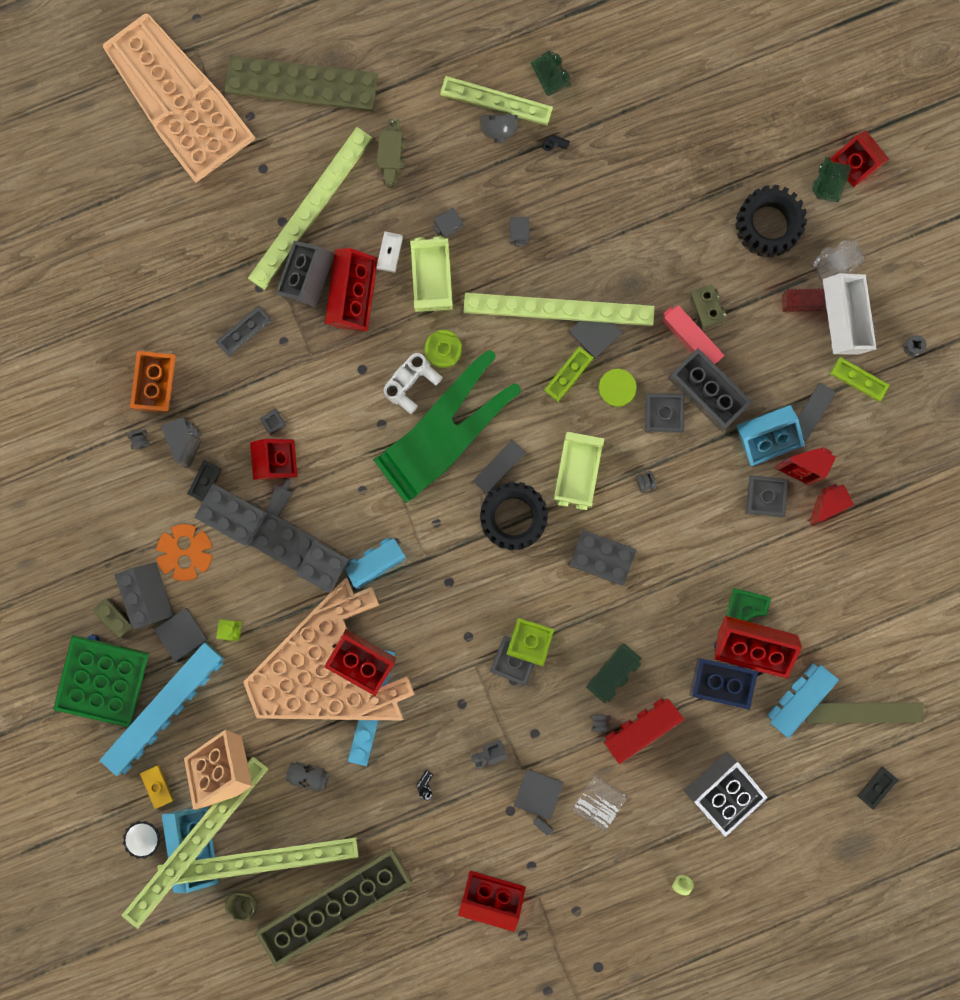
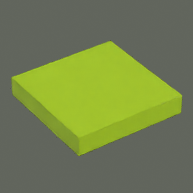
(530, 641)

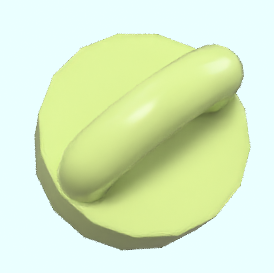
(683, 885)

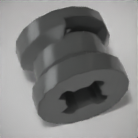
(911, 348)
(138, 439)
(644, 482)
(601, 723)

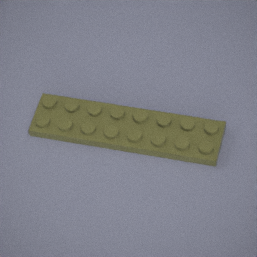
(301, 83)

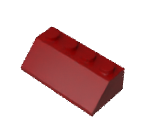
(351, 289)
(808, 466)
(757, 647)
(642, 730)

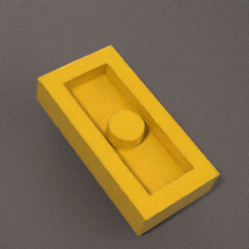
(156, 787)

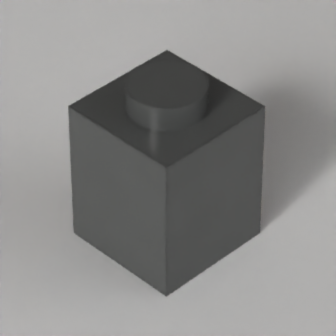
(447, 223)
(519, 231)

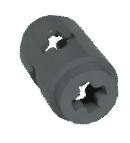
(299, 774)

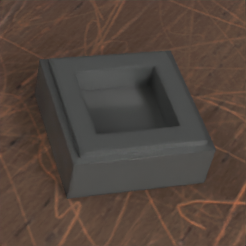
(273, 422)
(542, 825)

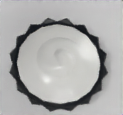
(141, 839)

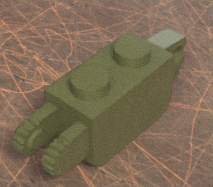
(390, 151)

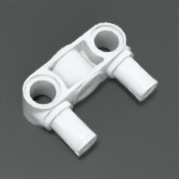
(406, 377)

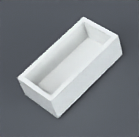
(849, 314)

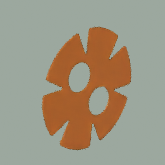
(198, 558)

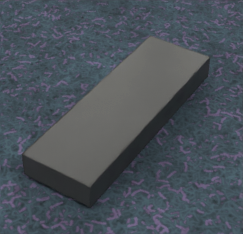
(243, 331)
(814, 409)
(499, 466)

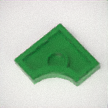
(747, 605)

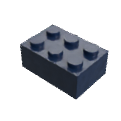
(723, 683)

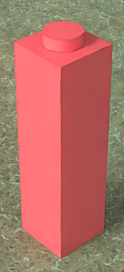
(690, 334)

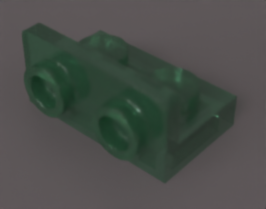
(551, 73)
(831, 180)

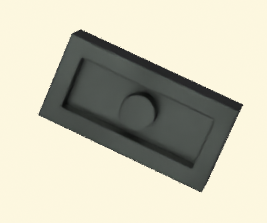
(204, 479)
(877, 788)

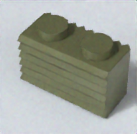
(113, 618)

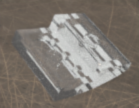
(599, 802)

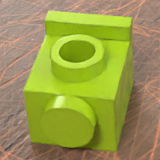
(228, 630)

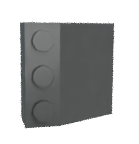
(726, 794)

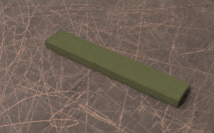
(866, 712)

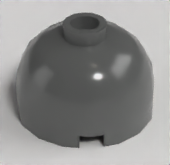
(499, 126)

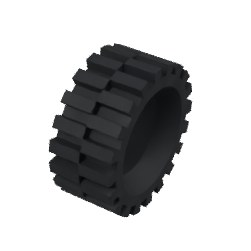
(783, 202)
(517, 491)

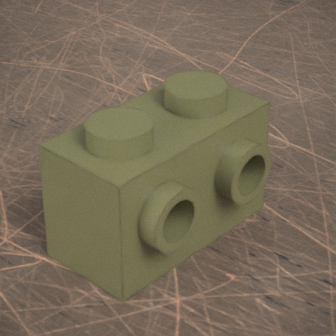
(707, 307)

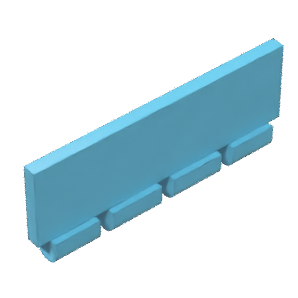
(807, 697)

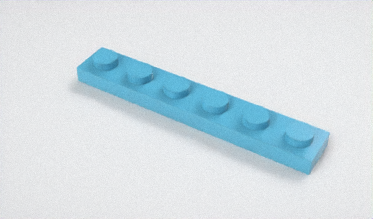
(364, 736)

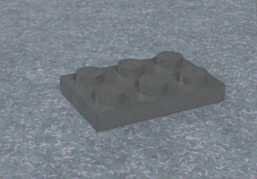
(602, 557)

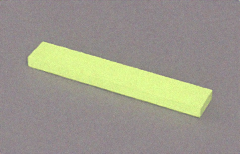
(496, 100)

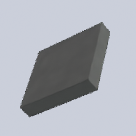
(595, 335)
(664, 413)
(767, 496)
(180, 634)
(511, 667)
(538, 794)

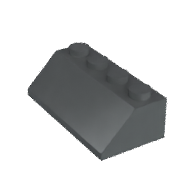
(709, 389)

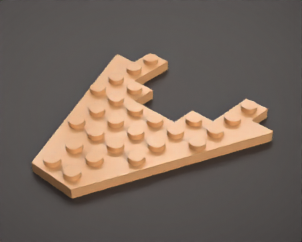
(297, 685)

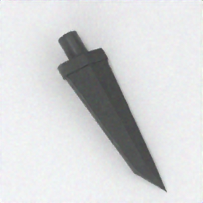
(279, 497)

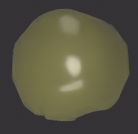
(241, 906)

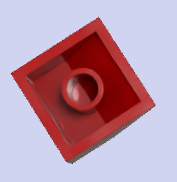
(863, 157)
(273, 459)
(831, 502)

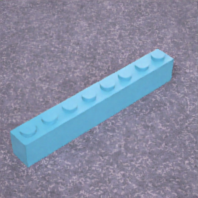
(161, 709)

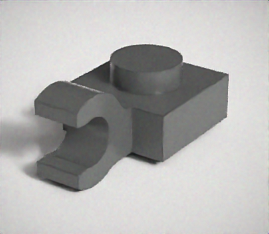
(492, 754)

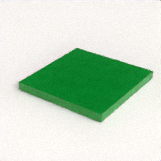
(101, 681)

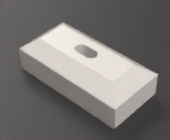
(386, 261)

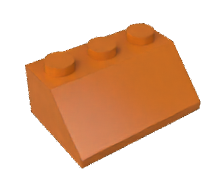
(152, 382)

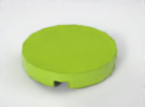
(443, 349)
(617, 387)

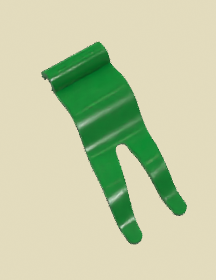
(436, 440)

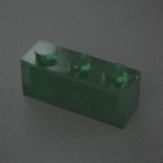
(614, 673)

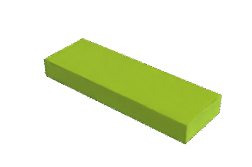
(568, 374)
(859, 379)

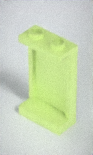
(431, 274)
(578, 470)

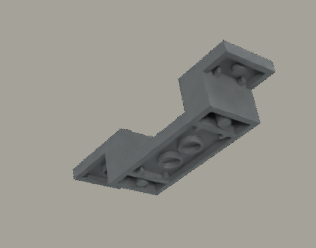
(272, 535)

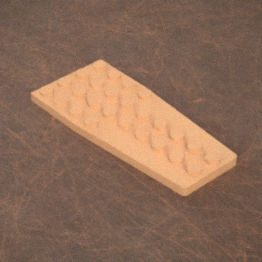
(177, 98)

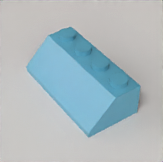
(176, 828)

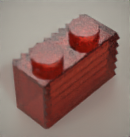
(803, 300)

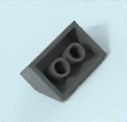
(305, 273)
(182, 440)
(144, 595)

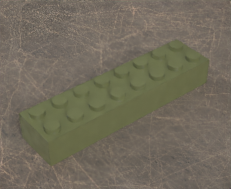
(334, 906)

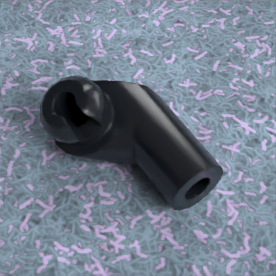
(554, 142)
(423, 785)

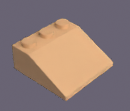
(217, 770)

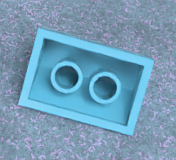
(770, 435)
(375, 562)

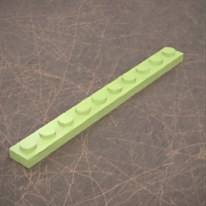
(310, 208)
(559, 309)
(188, 851)
(269, 860)

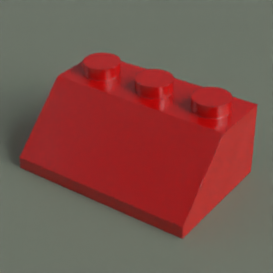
(360, 662)
(492, 901)

